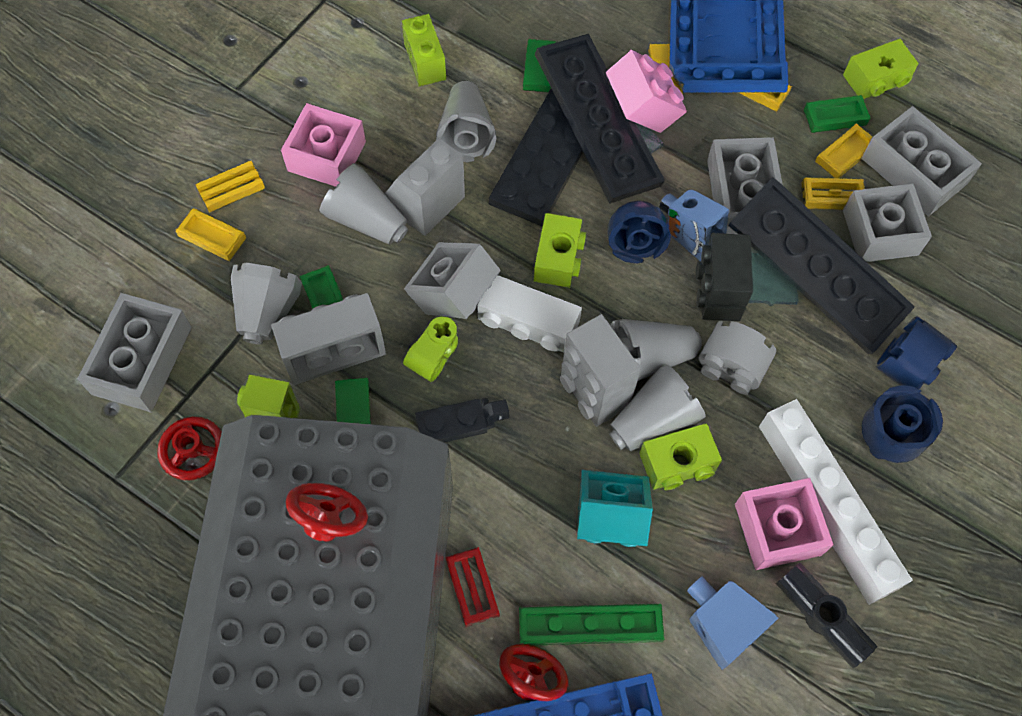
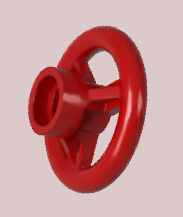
(182, 434)
(321, 516)
(528, 677)

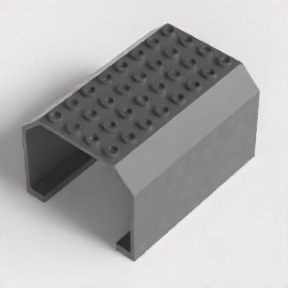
(308, 621)

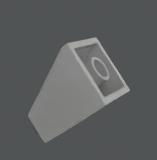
(429, 187)

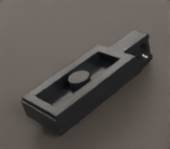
(461, 419)

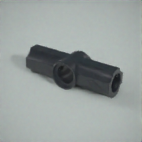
(843, 632)

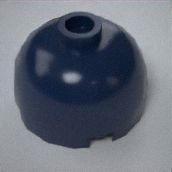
(638, 232)

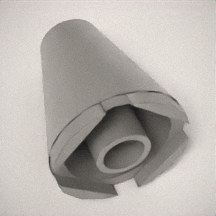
(467, 123)
(364, 207)
(657, 343)
(656, 411)

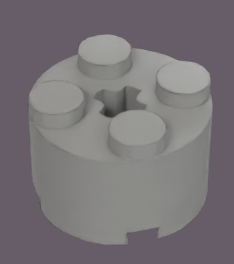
(736, 356)

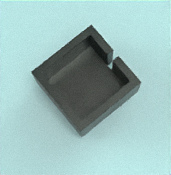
(725, 277)

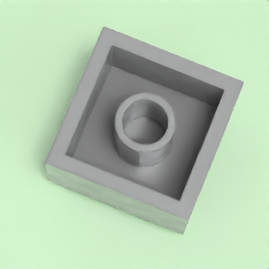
(886, 222)
(452, 279)

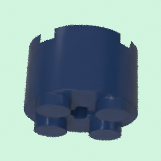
(916, 354)
(901, 424)

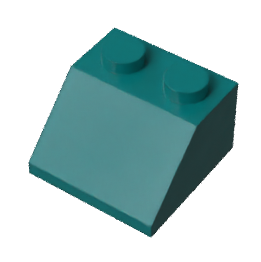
(614, 508)

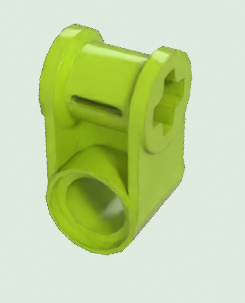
(431, 353)

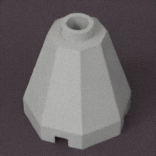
(261, 299)

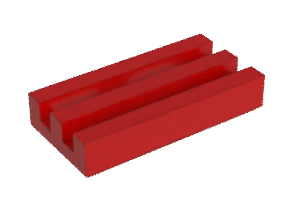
(480, 615)

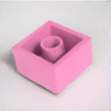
(646, 91)
(323, 144)
(783, 524)

